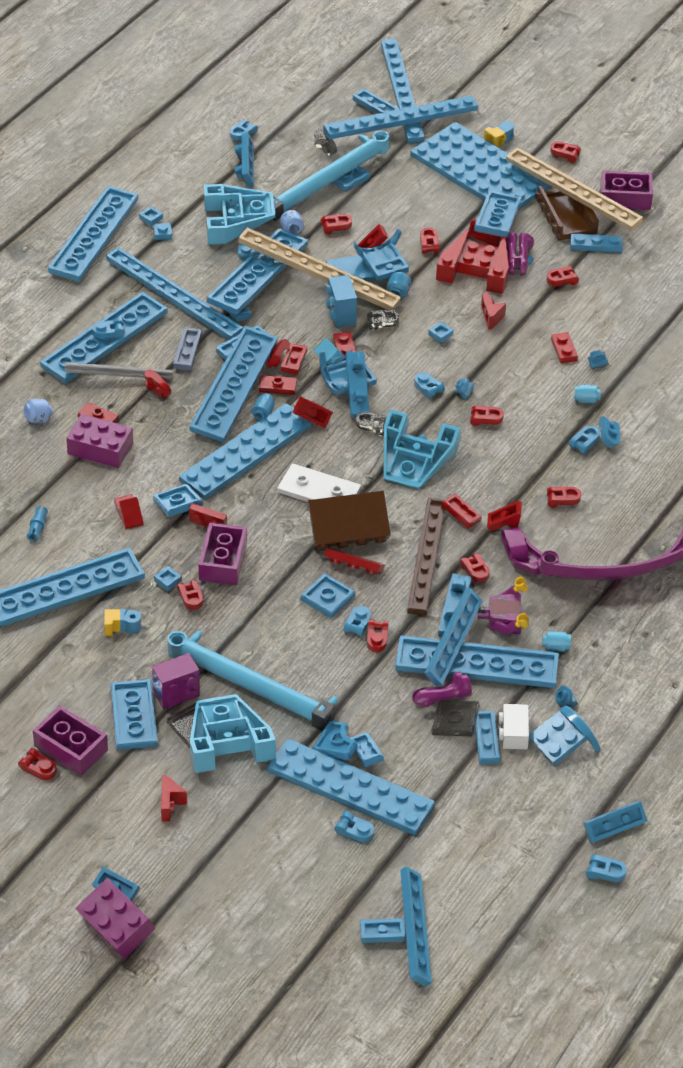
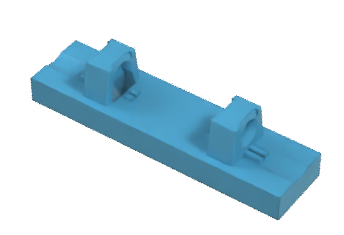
(246, 151)
(357, 382)
(456, 589)

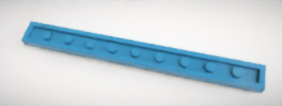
(401, 87)
(400, 117)
(174, 293)

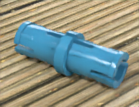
(37, 523)

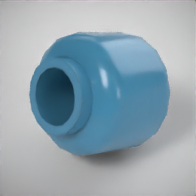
(399, 284)

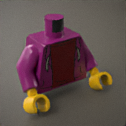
(505, 610)

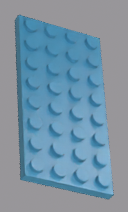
(475, 164)

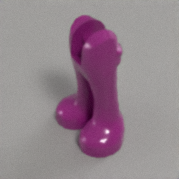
(519, 262)
(458, 688)

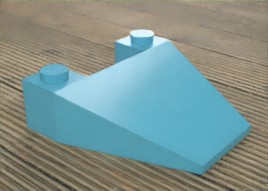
(240, 210)
(413, 459)
(228, 727)

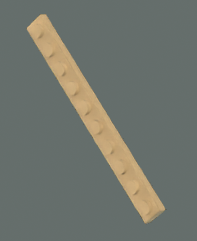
(574, 189)
(316, 268)

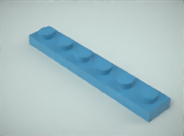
(453, 637)
(415, 926)

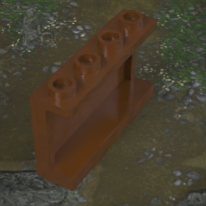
(566, 214)
(349, 520)

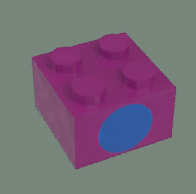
(176, 681)

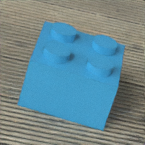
(341, 301)

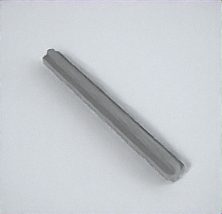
(114, 370)

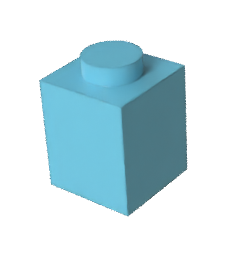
(332, 354)

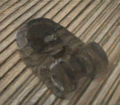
(323, 142)
(382, 318)
(369, 422)

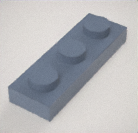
(187, 349)

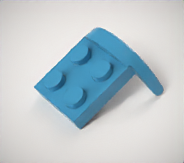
(384, 258)
(336, 375)
(562, 735)

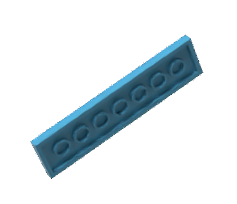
(93, 233)
(252, 276)
(87, 349)
(233, 384)
(244, 451)
(68, 586)
(483, 662)
(351, 786)

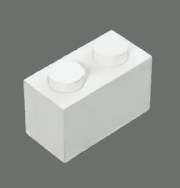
(514, 726)

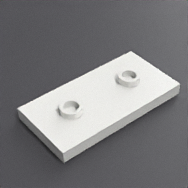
(310, 484)

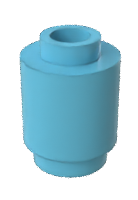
(587, 394)
(556, 641)

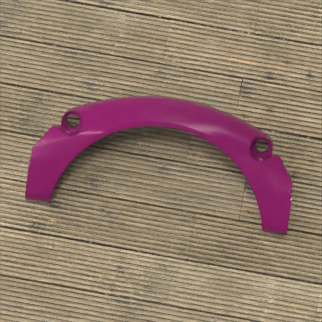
(531, 560)

